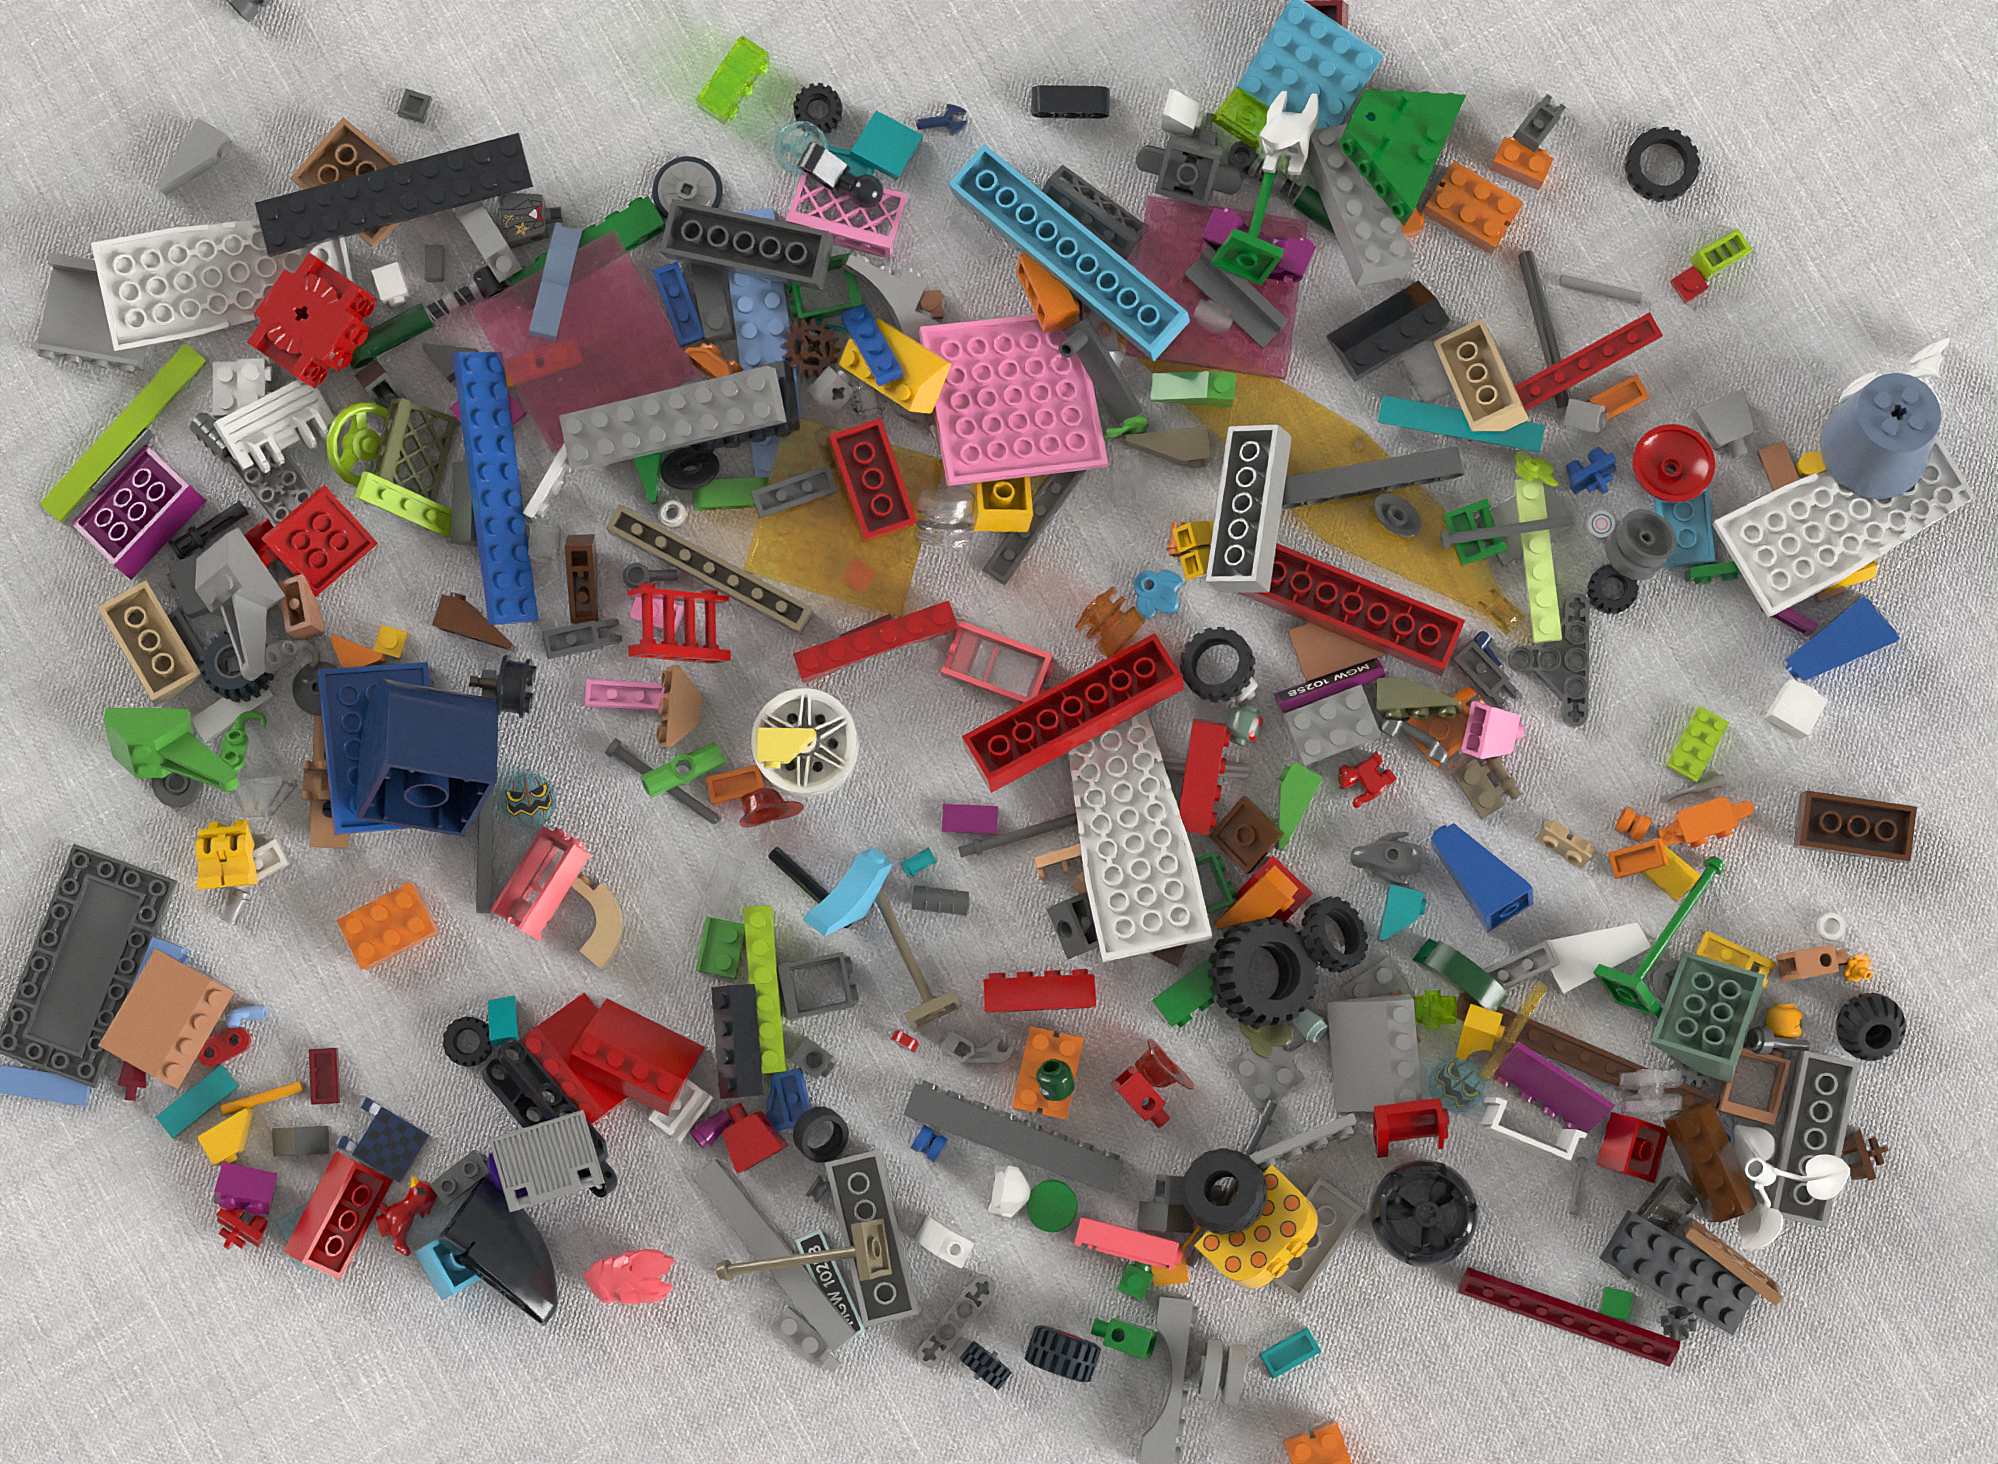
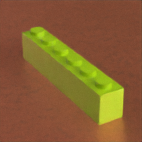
(765, 976)

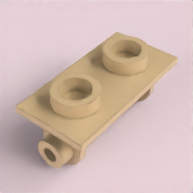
(1575, 851)

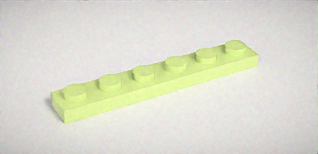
(1538, 563)

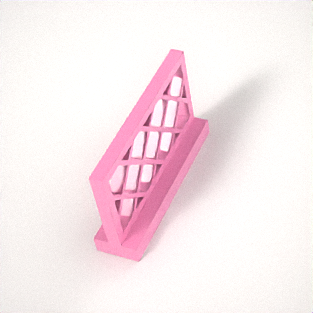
(847, 235)

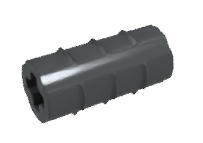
(205, 431)
(940, 900)

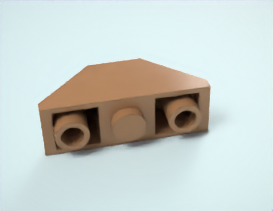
(679, 707)

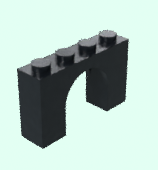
(788, 393)

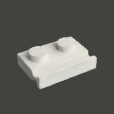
(685, 1112)

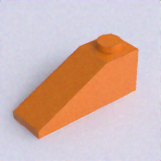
(1047, 296)
(1262, 900)

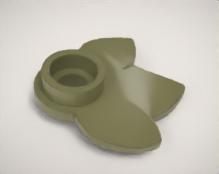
(1266, 1037)

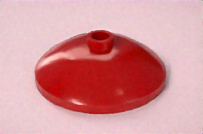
(1683, 452)

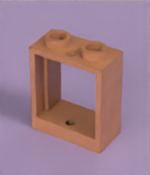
(1765, 1117)

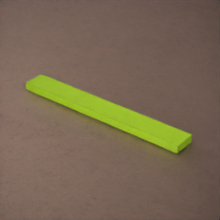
(123, 432)

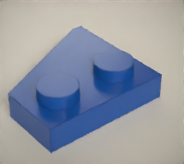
(787, 1099)

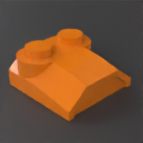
(709, 361)

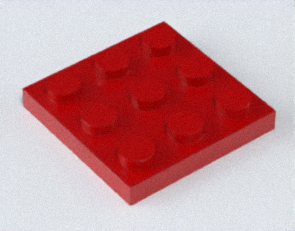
(319, 540)

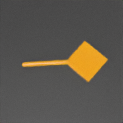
(1179, 1273)

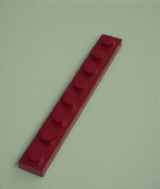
(1568, 1317)

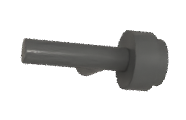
(1762, 1041)

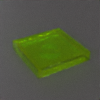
(1242, 117)

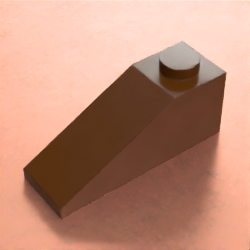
(582, 577)
(461, 618)

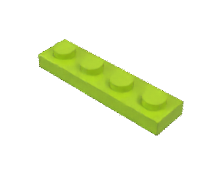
(404, 504)

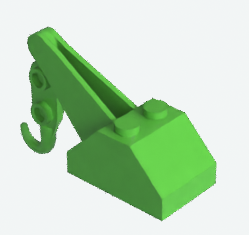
(164, 742)

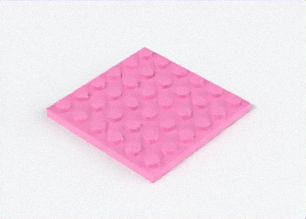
(1012, 402)

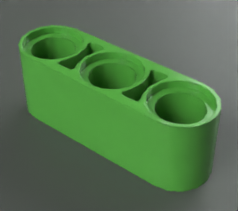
(727, 493)

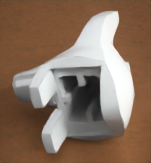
(1288, 134)

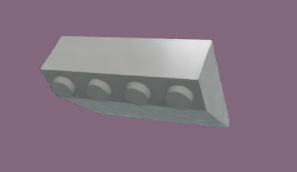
(1373, 1052)

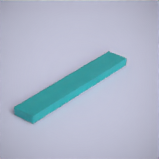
(1453, 423)

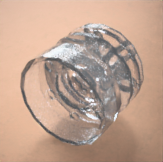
(945, 517)

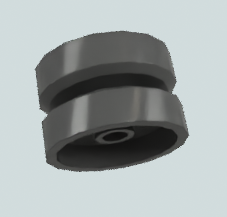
(1640, 544)

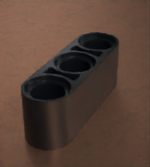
(1070, 102)

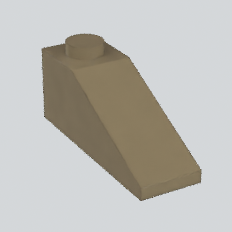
(1178, 446)

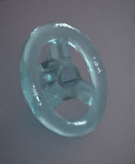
(779, 147)

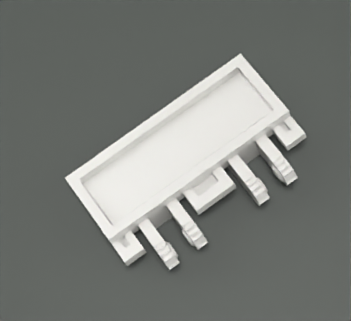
(273, 424)

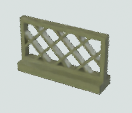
(392, 439)

